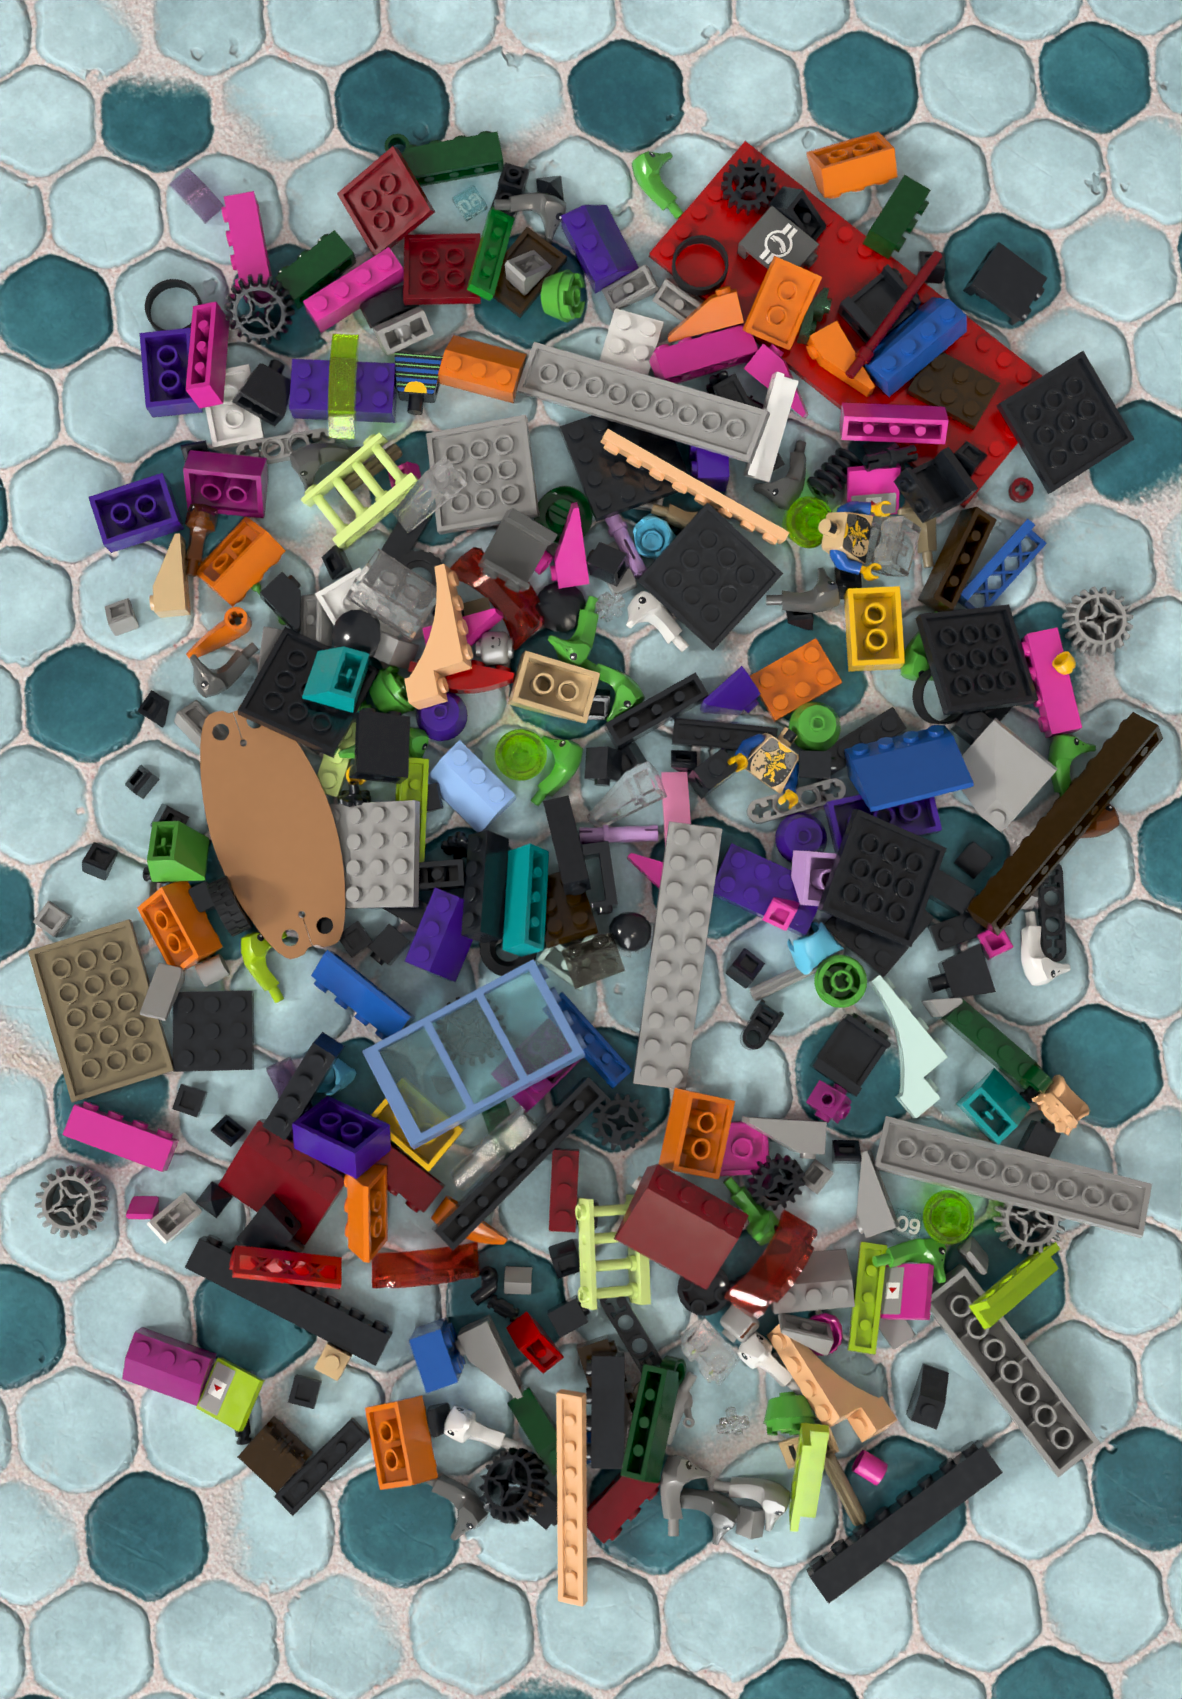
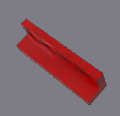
(286, 1267)

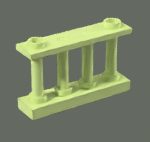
(365, 517)
(637, 1265)

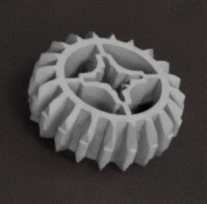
(1098, 641)
(74, 1211)
(1026, 1230)

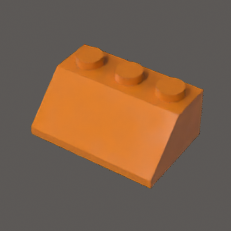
(853, 165)
(482, 368)
(240, 561)
(178, 927)
(696, 1133)
(367, 1212)
(401, 1443)

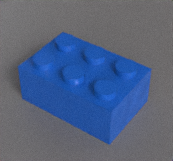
(437, 1354)

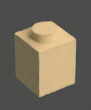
(333, 1361)

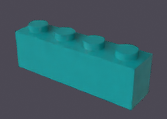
(525, 900)

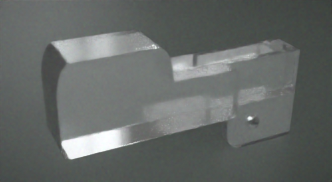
(503, 1138)

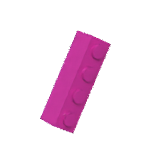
(247, 238)
(354, 289)
(207, 355)
(703, 355)
(893, 423)
(1054, 690)
(120, 1136)

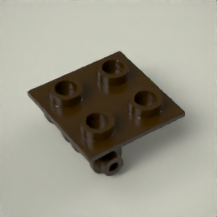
(275, 1454)

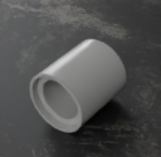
(212, 970)

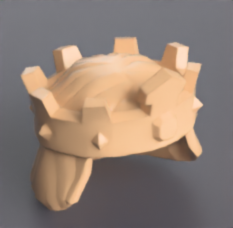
(1061, 1106)

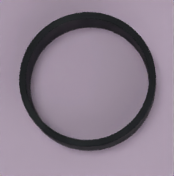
(700, 239)
(160, 287)
(918, 701)

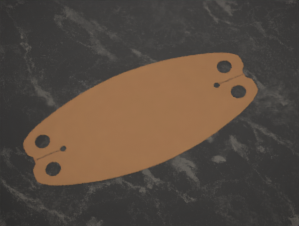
(272, 832)

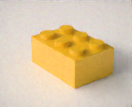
(874, 628)
(428, 1153)

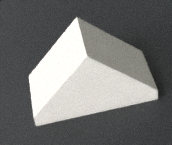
(174, 1218)

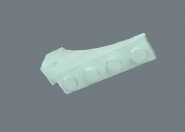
(917, 1050)

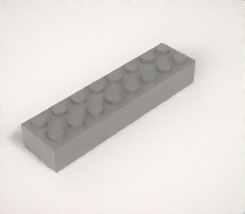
(1012, 1375)

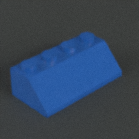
(915, 343)
(361, 995)

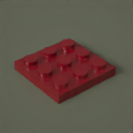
(386, 201)
(439, 268)

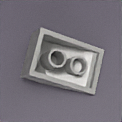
(488, 1353)

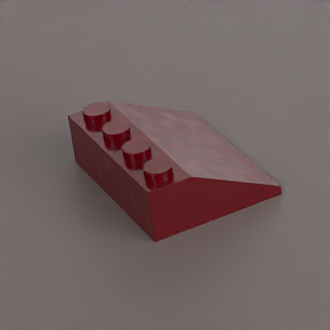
(273, 1166)
(680, 1226)

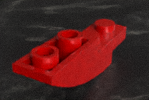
(477, 679)

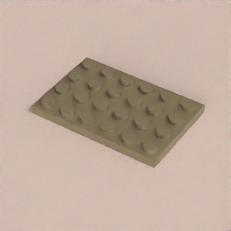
(93, 1008)

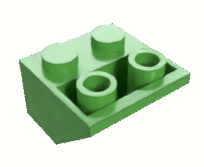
(177, 853)

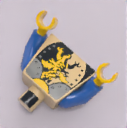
(848, 535)
(771, 762)

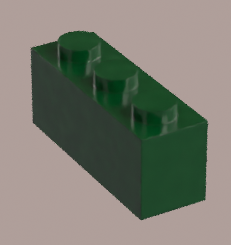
(897, 217)
(316, 268)

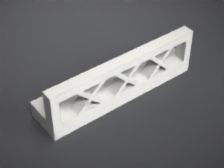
(778, 404)

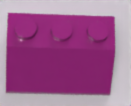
(227, 482)
(167, 1365)

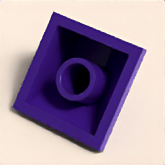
(732, 696)

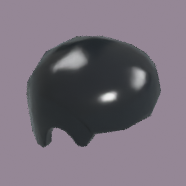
(630, 931)

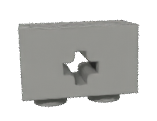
(402, 331)

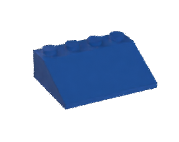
(907, 768)

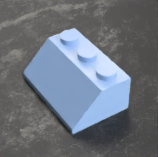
(471, 787)

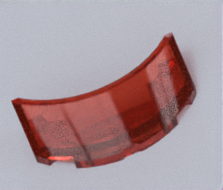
(517, 607)
(425, 1266)
(776, 1268)

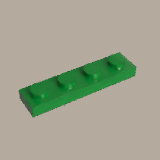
(490, 254)

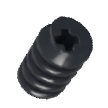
(832, 473)

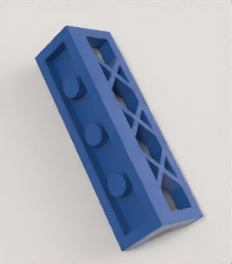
(998, 559)

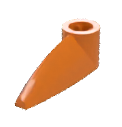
(222, 633)
(482, 1233)

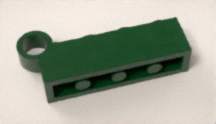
(451, 159)
(997, 1048)
(652, 1419)

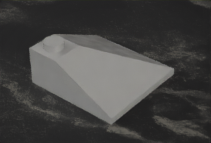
(1003, 774)

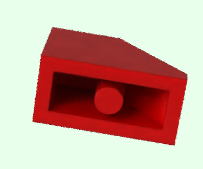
(534, 1342)

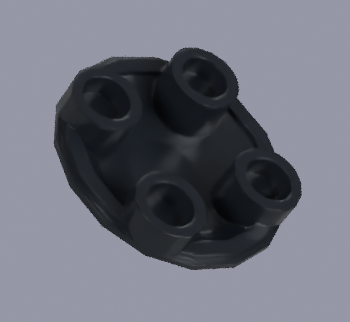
(560, 607)
(357, 631)
(704, 1301)

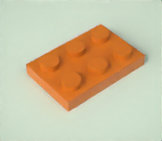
(782, 303)
(795, 679)

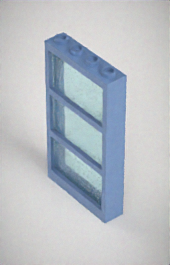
(474, 1053)

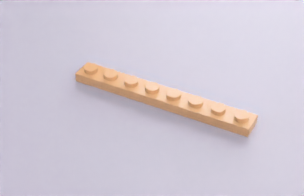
(703, 494)
(572, 1497)

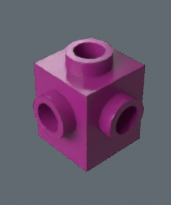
(829, 1102)

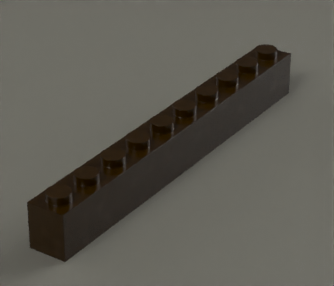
(1065, 823)

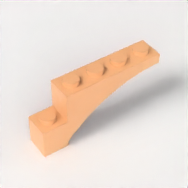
(446, 647)
(828, 1393)

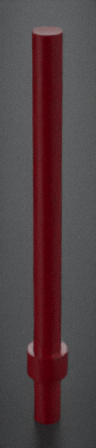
(865, 352)

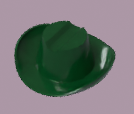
(555, 508)

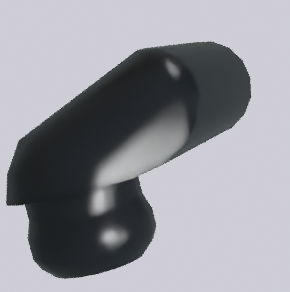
(488, 1287)

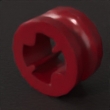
(1015, 496)

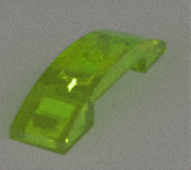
(342, 386)

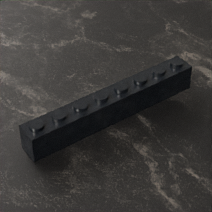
(520, 1163)
(294, 1303)
(903, 1521)

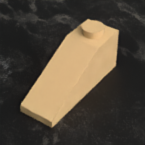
(171, 585)

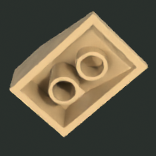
(553, 687)

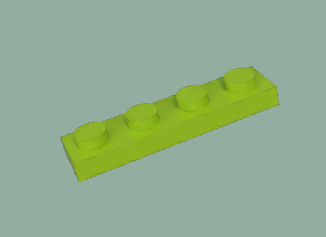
(867, 1300)

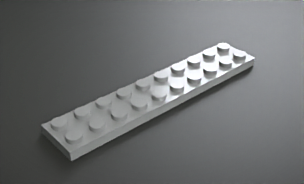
(643, 402)
(677, 955)
(1014, 1176)

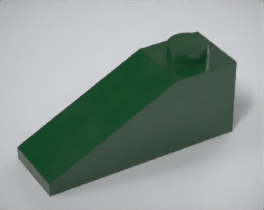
(537, 1426)

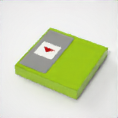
(230, 1394)

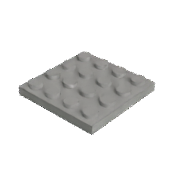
(497, 468)
(379, 853)

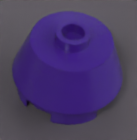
(443, 720)
(800, 833)

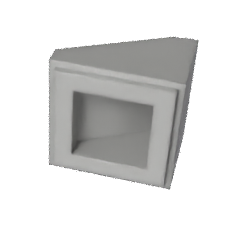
(121, 617)

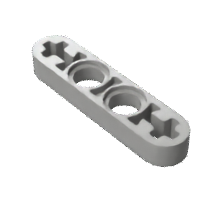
(284, 441)
(800, 806)

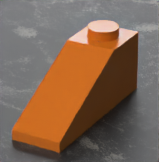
(713, 314)
(836, 355)

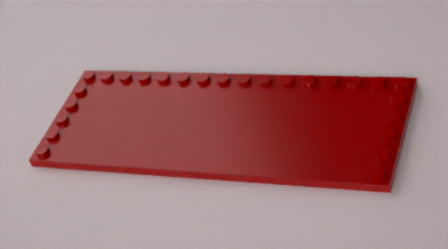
(845, 269)

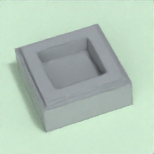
(52, 919)

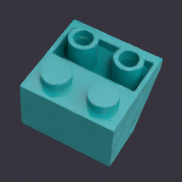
(337, 678)
(994, 1106)

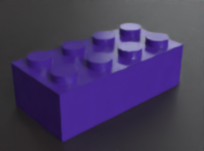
(374, 390)
(916, 817)
(752, 883)

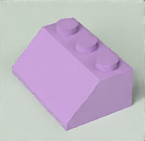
(811, 874)

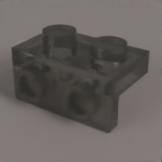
(593, 960)

